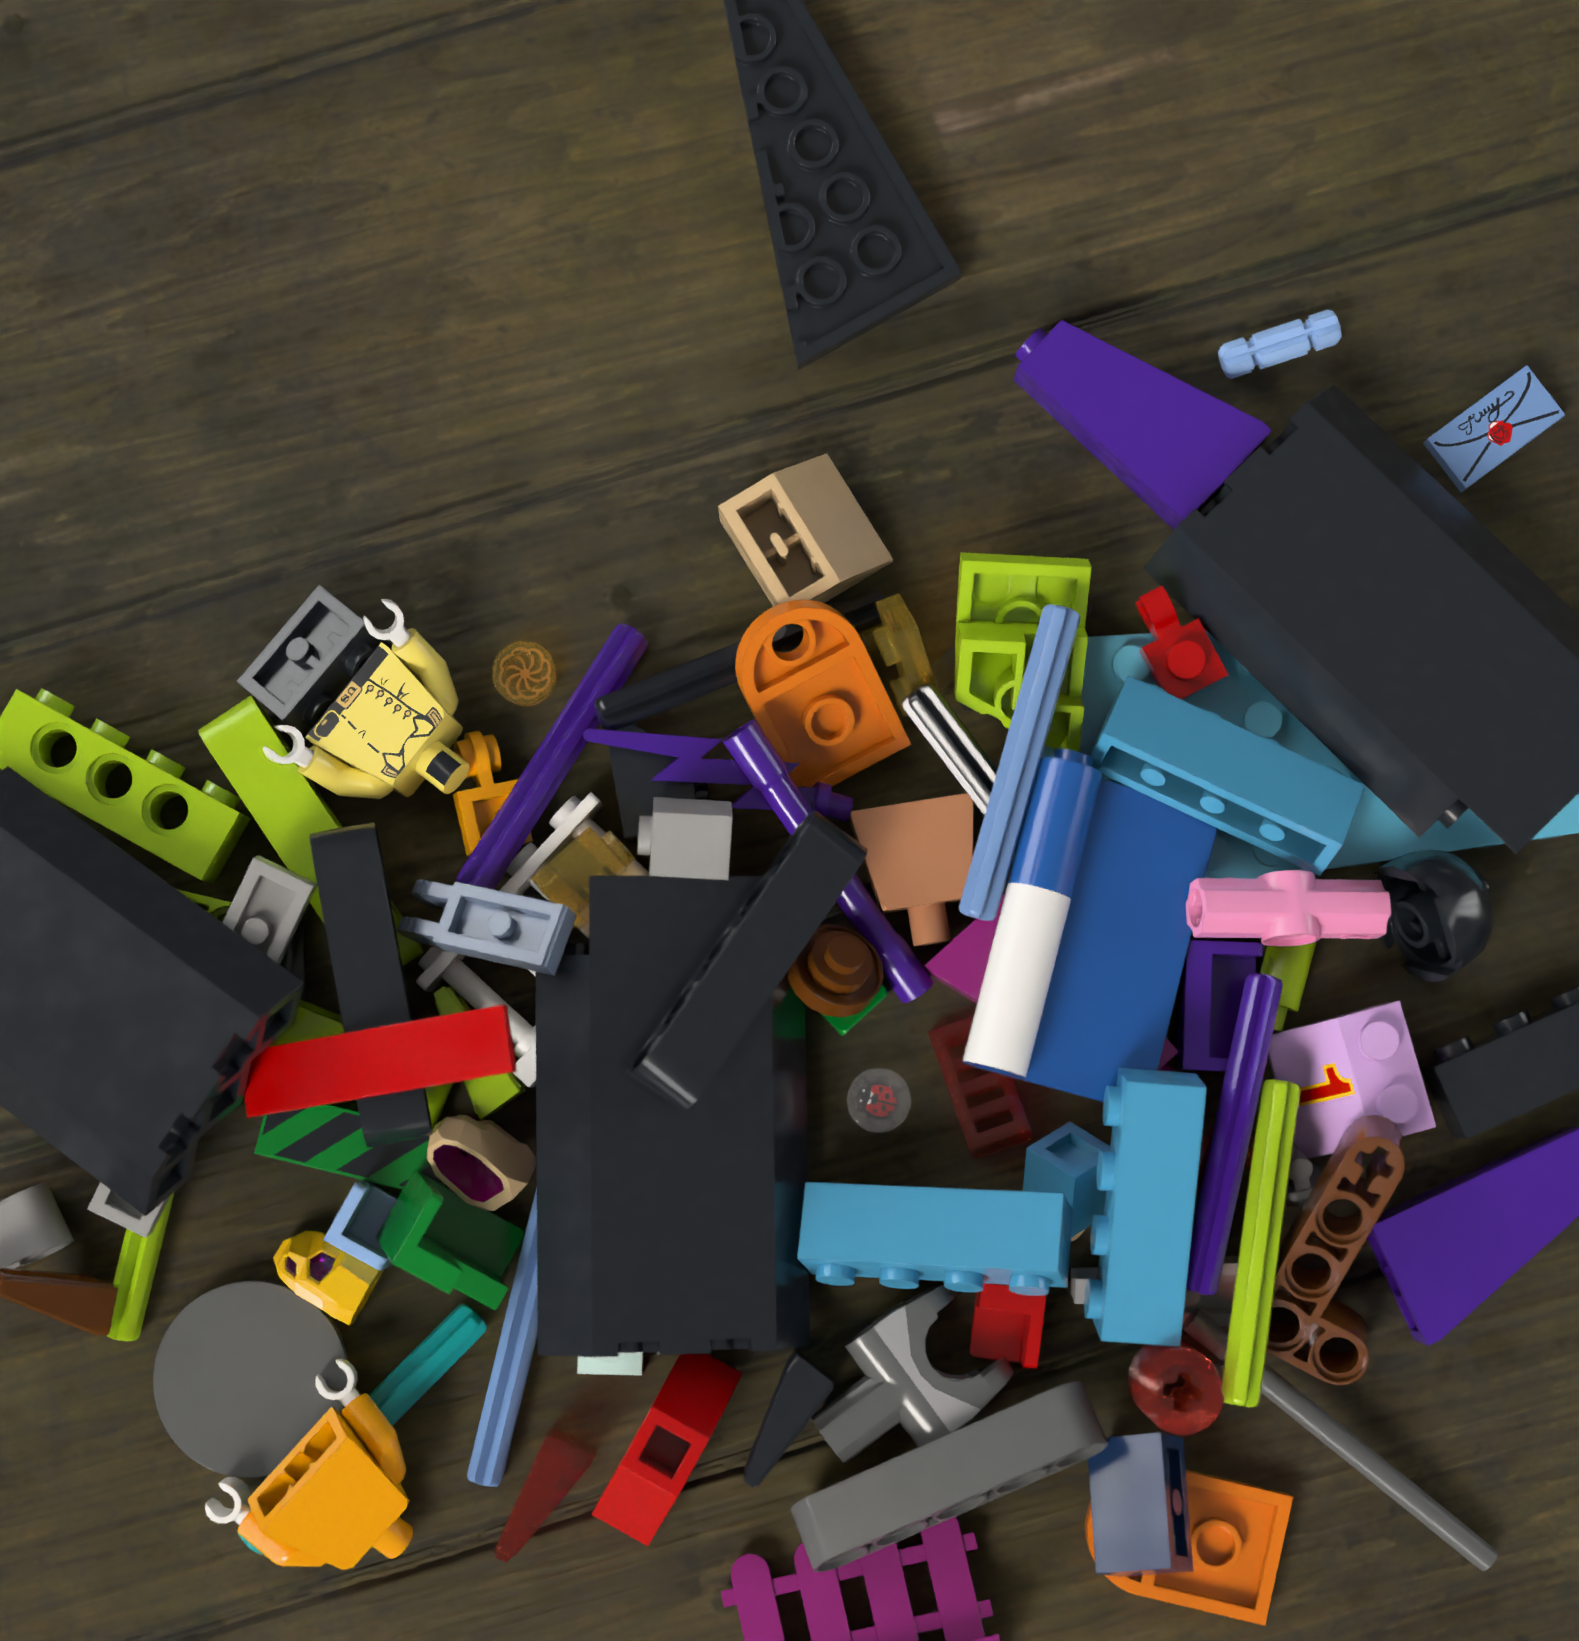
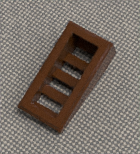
(66, 1297)

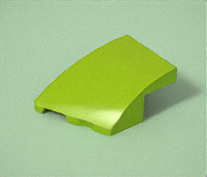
(996, 628)

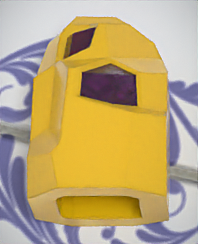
(326, 1275)

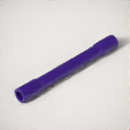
(770, 777)

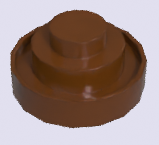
(836, 972)

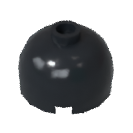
(1437, 912)

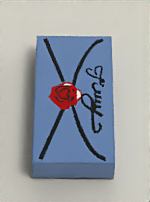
(1493, 428)

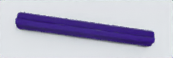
(552, 760)
(1232, 1131)

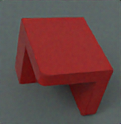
(1007, 1325)

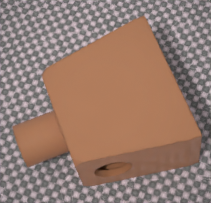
(918, 859)

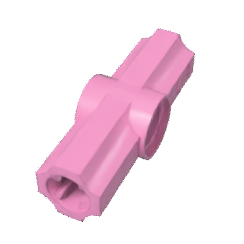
(1287, 908)

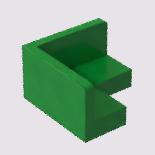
(449, 1241)

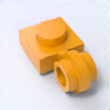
(480, 805)

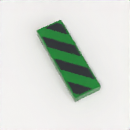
(334, 1142)

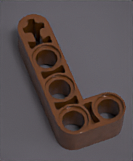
(1338, 1241)

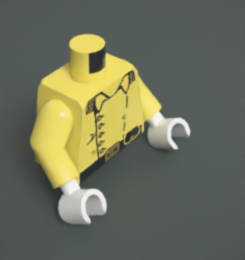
(386, 724)

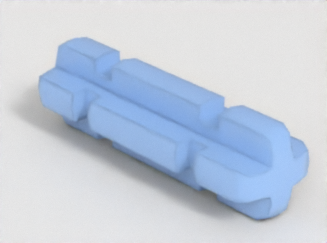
(1279, 344)

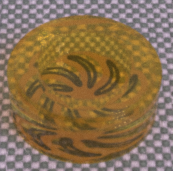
(524, 673)

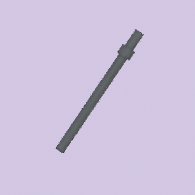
(1352, 1450)

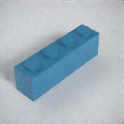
(1226, 775)
(1147, 1206)
(936, 1236)

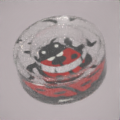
(878, 1100)

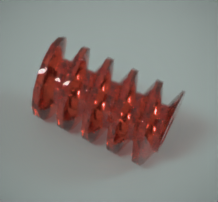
(1186, 1408)

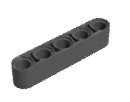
(948, 1476)

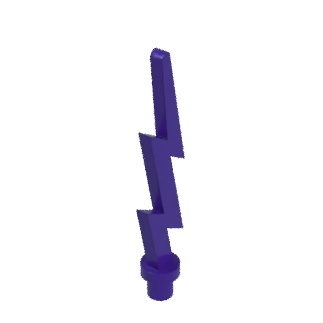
(690, 767)

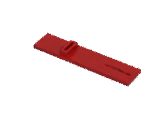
(381, 1061)

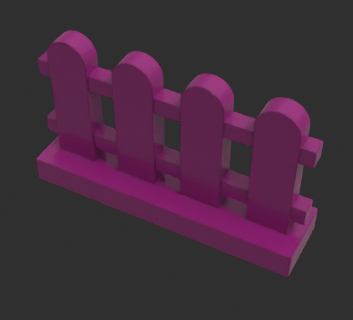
(887, 1591)

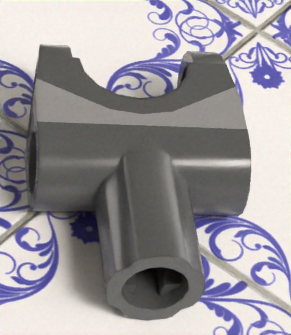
(903, 1383)

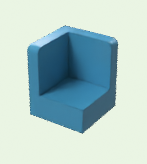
(1068, 1165)

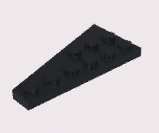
(835, 201)

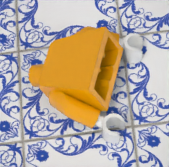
(330, 1492)

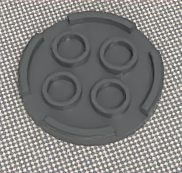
(242, 1376)

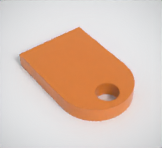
(821, 698)
(1234, 1550)

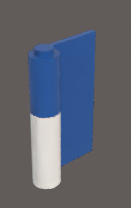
(1088, 933)

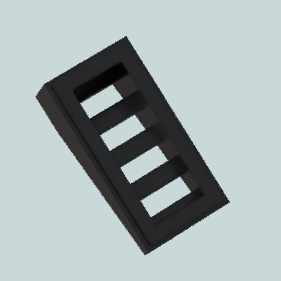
(795, 1400)

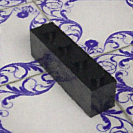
(1510, 1071)

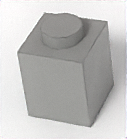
(687, 838)

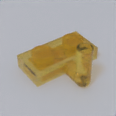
(899, 645)

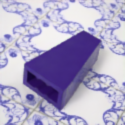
(1137, 420)
(1475, 1232)

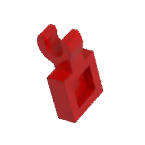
(1180, 657)

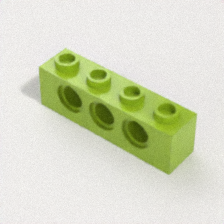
(197, 846)

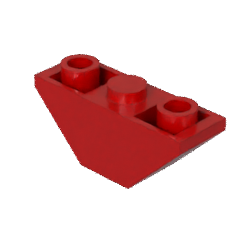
(667, 1445)

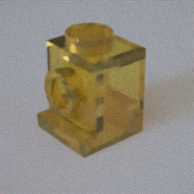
(567, 875)

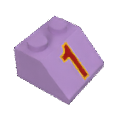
(1351, 1070)

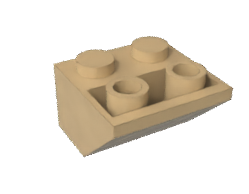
(803, 533)

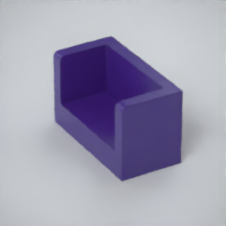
(1210, 1001)

